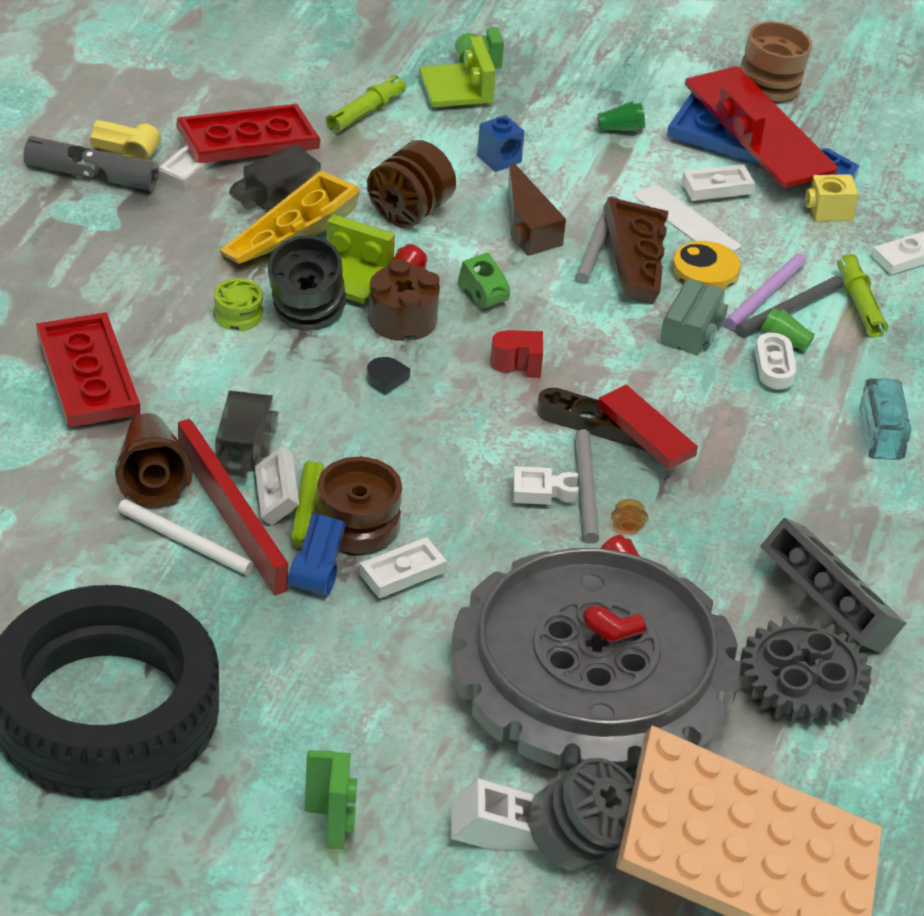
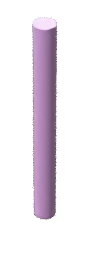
(765, 291)

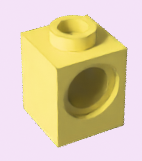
(832, 197)

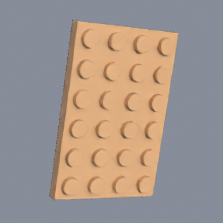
(743, 838)

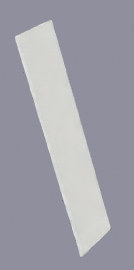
(684, 217)

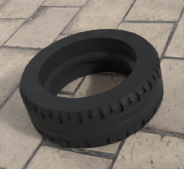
(116, 756)

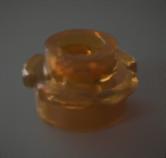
(629, 516)

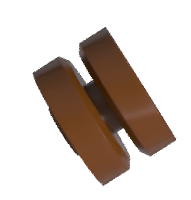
(366, 498)

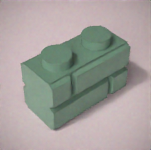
(694, 317)

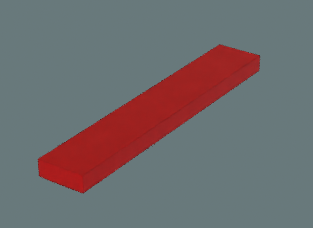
(234, 508)

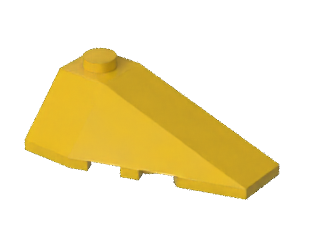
(299, 214)

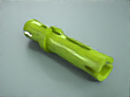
(374, 99)
(858, 285)

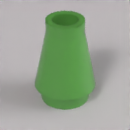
(785, 324)

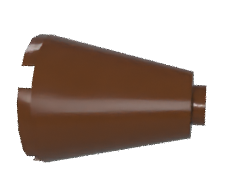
(152, 463)

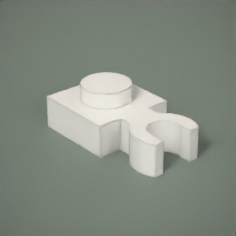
(538, 485)

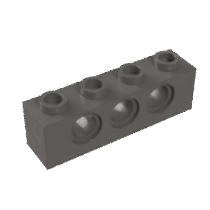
(833, 585)

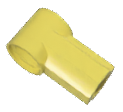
(125, 140)

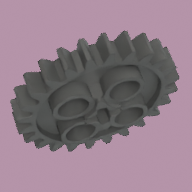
(805, 671)

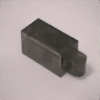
(274, 178)
(245, 432)

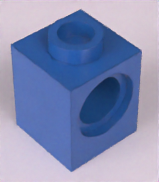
(500, 143)

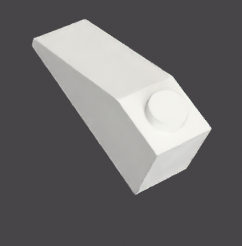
(492, 817)

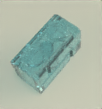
(885, 419)

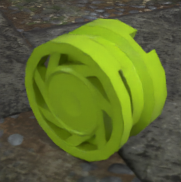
(238, 304)

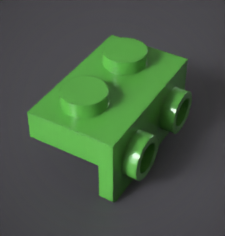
(330, 791)

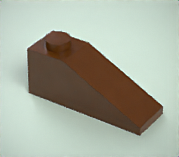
(533, 218)

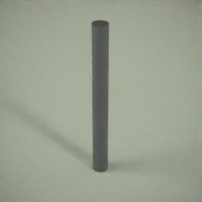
(791, 305)

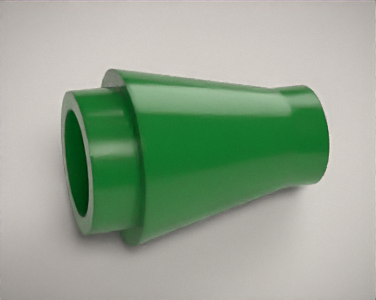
(623, 118)

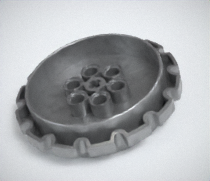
(570, 692)

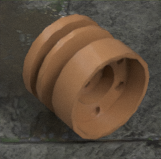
(776, 59)

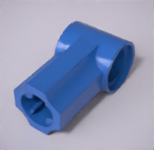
(315, 565)

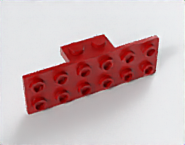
(760, 126)

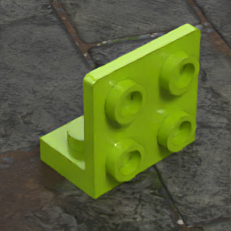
(462, 83)
(362, 253)

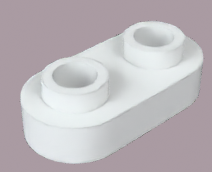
(775, 361)

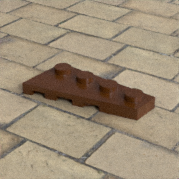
(637, 245)

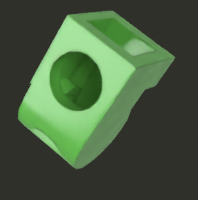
(493, 42)
(486, 286)

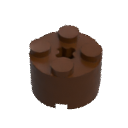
(403, 301)

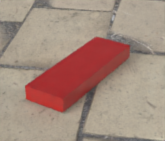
(647, 427)

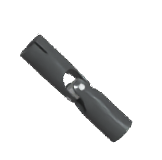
(95, 164)

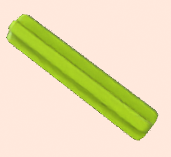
(307, 501)

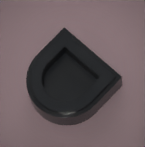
(386, 374)

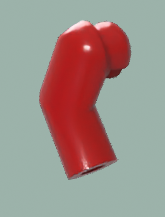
(610, 626)

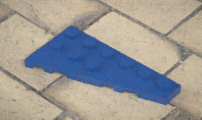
(699, 127)

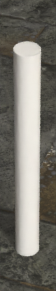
(186, 537)

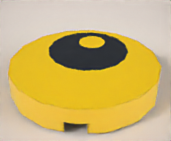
(706, 263)

